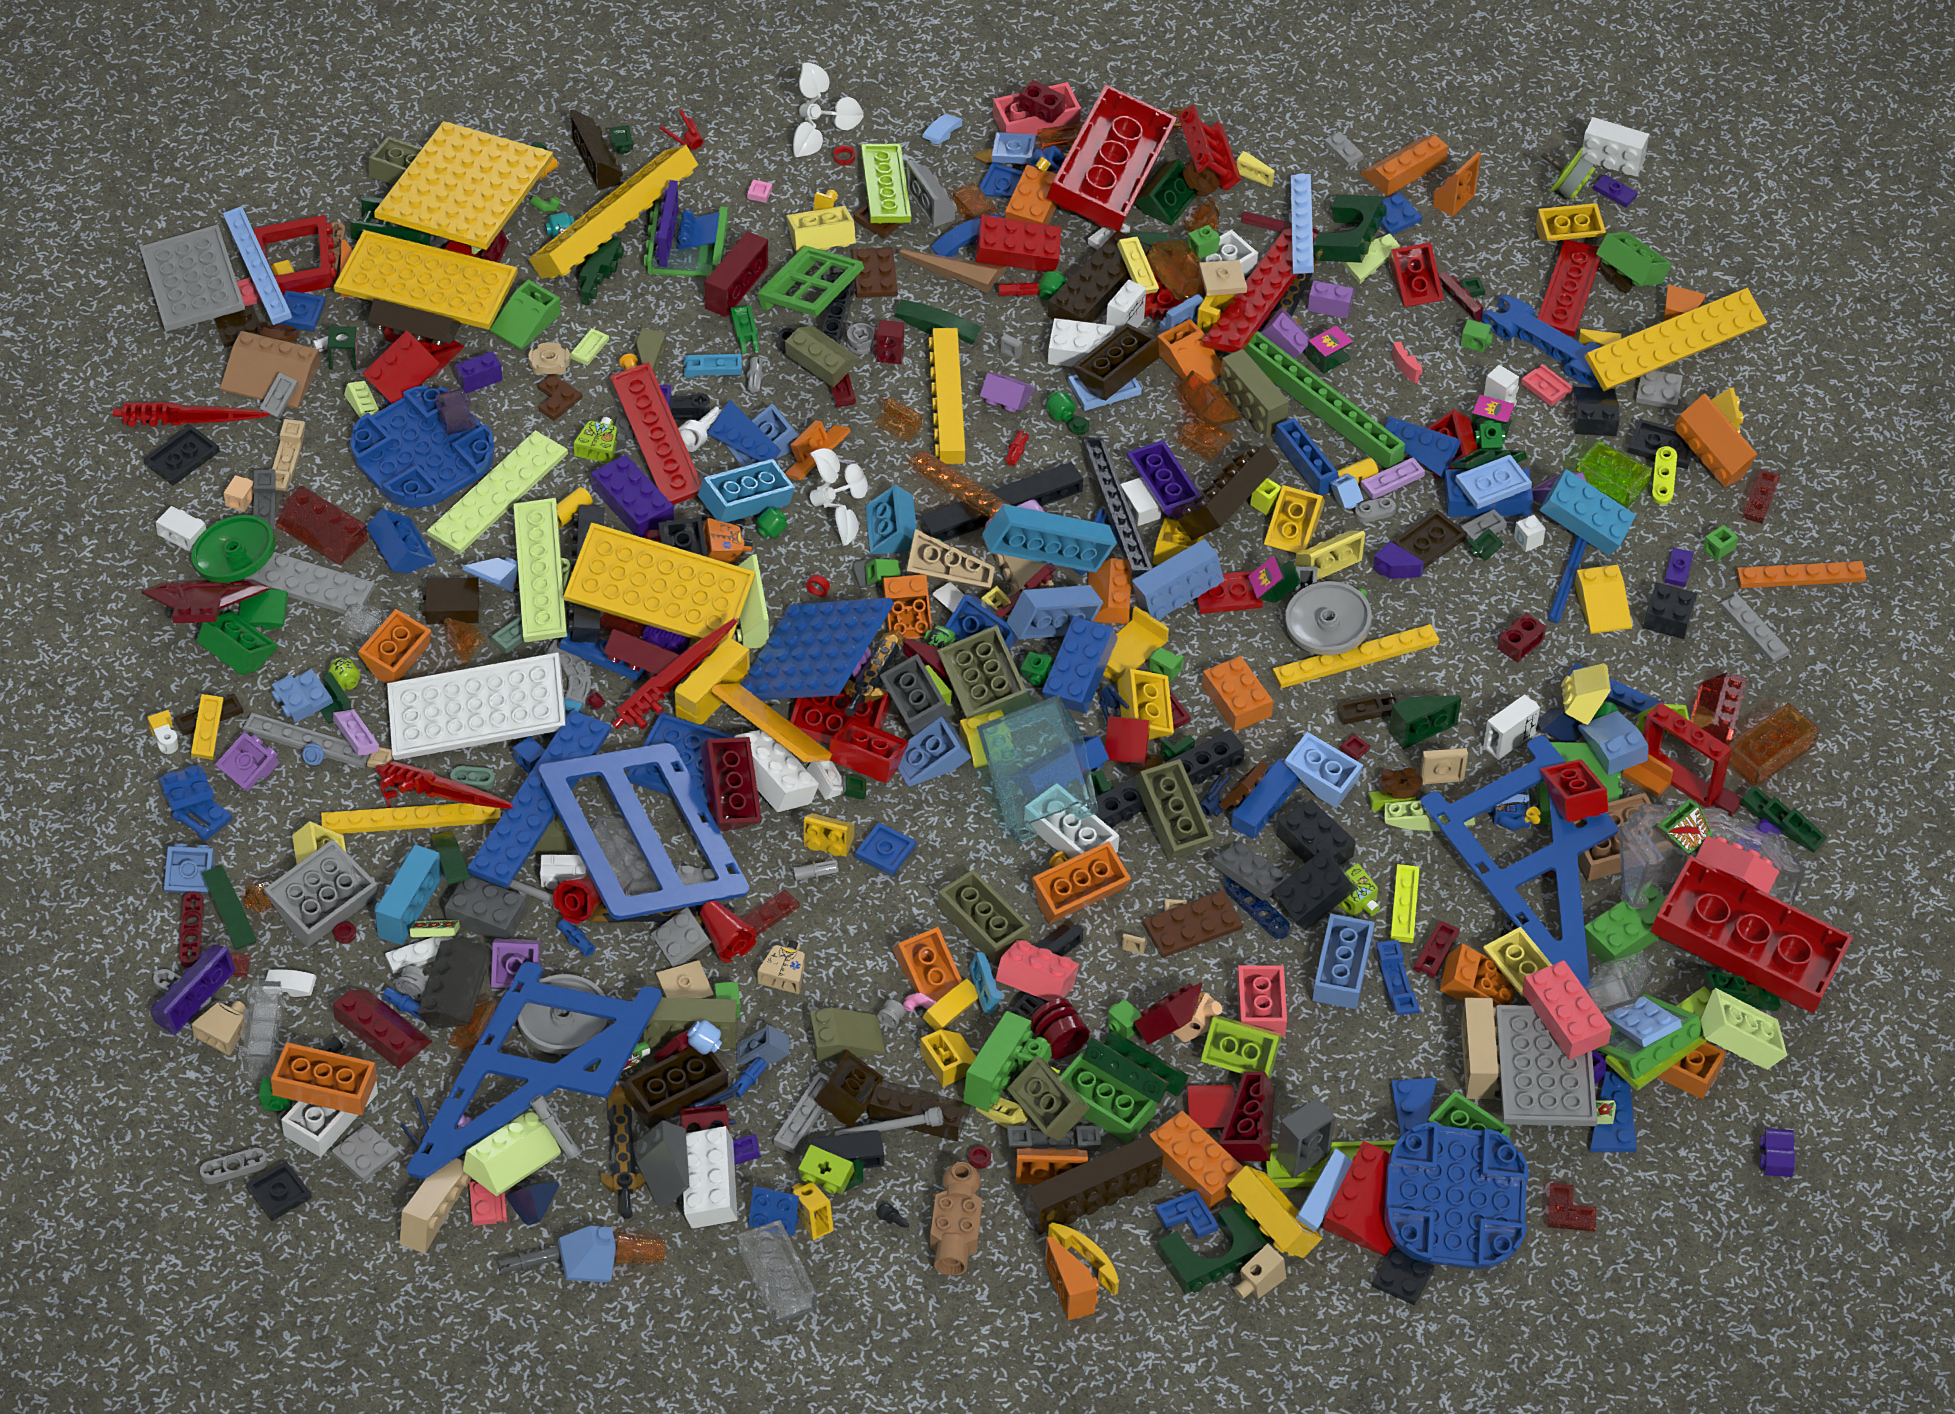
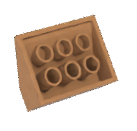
(259, 359)
(1605, 857)

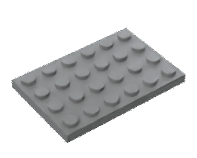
(192, 278)
(1537, 1076)

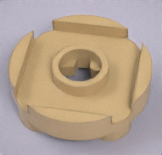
(556, 365)

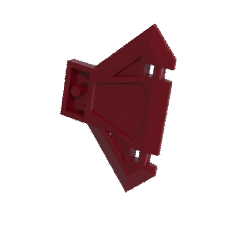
(202, 599)

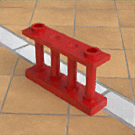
(1209, 147)

